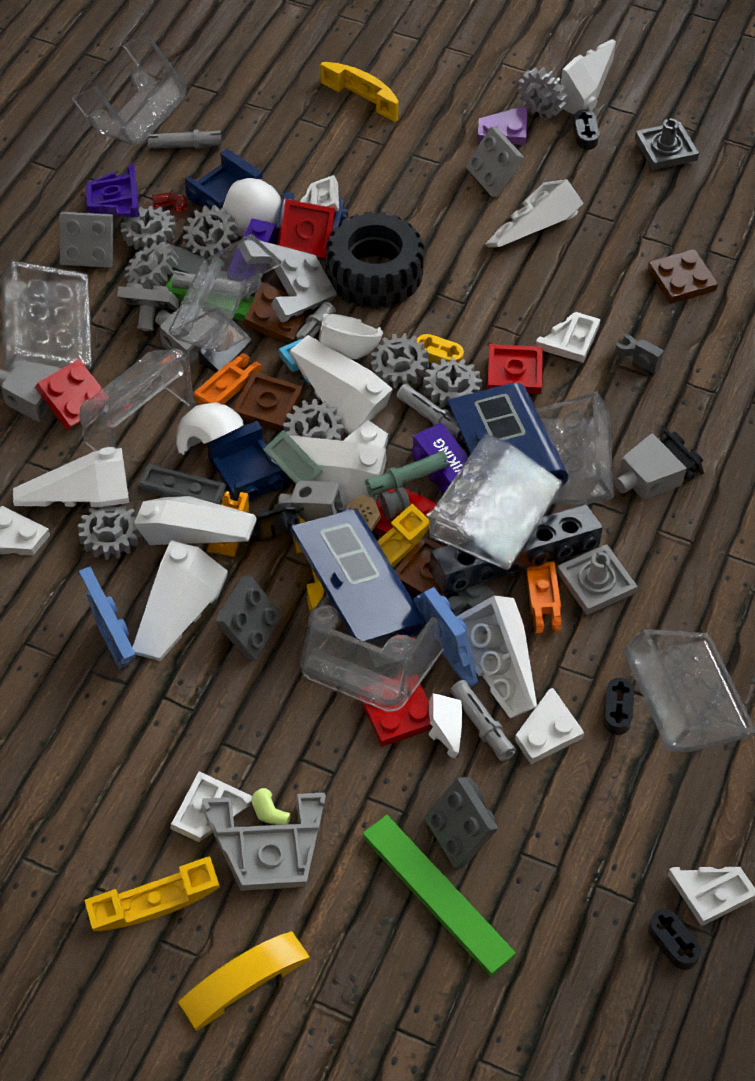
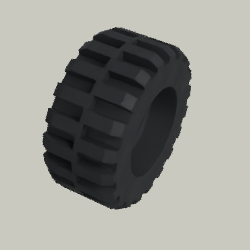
(375, 236)

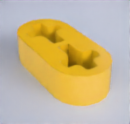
(441, 349)

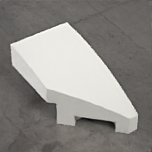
(446, 721)

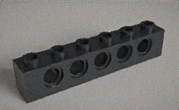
(552, 539)

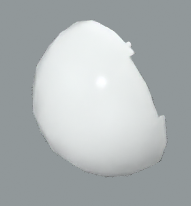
(252, 200)
(349, 335)
(205, 424)

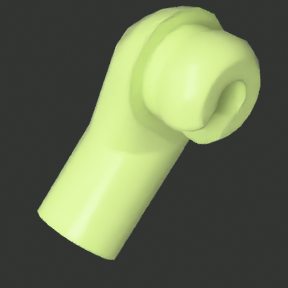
(265, 808)

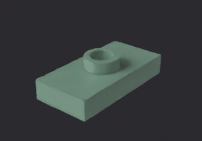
(292, 458)

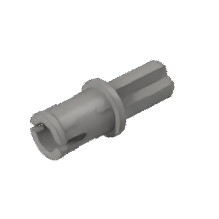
(314, 321)

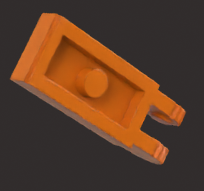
(226, 381)
(544, 595)

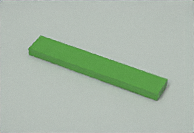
(439, 896)

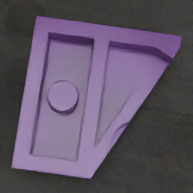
(511, 123)

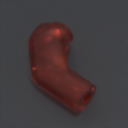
(170, 198)

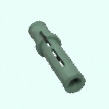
(397, 477)

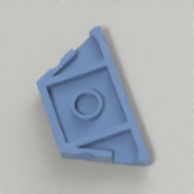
(112, 630)
(452, 632)

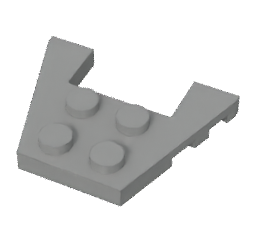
(303, 281)
(267, 854)

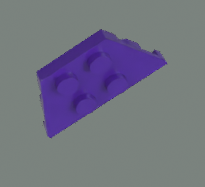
(114, 194)

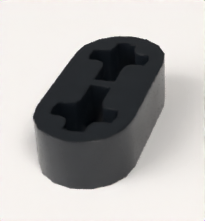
(590, 129)
(612, 705)
(669, 941)

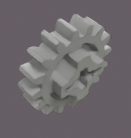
(542, 92)
(148, 228)
(208, 232)
(152, 265)
(400, 360)
(440, 378)
(312, 415)
(109, 531)

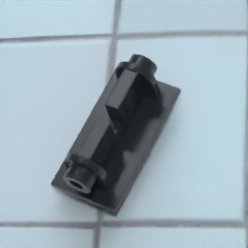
(689, 459)
(280, 519)

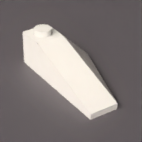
(586, 76)
(544, 207)
(341, 382)
(345, 463)
(92, 479)
(192, 521)
(180, 592)
(501, 653)

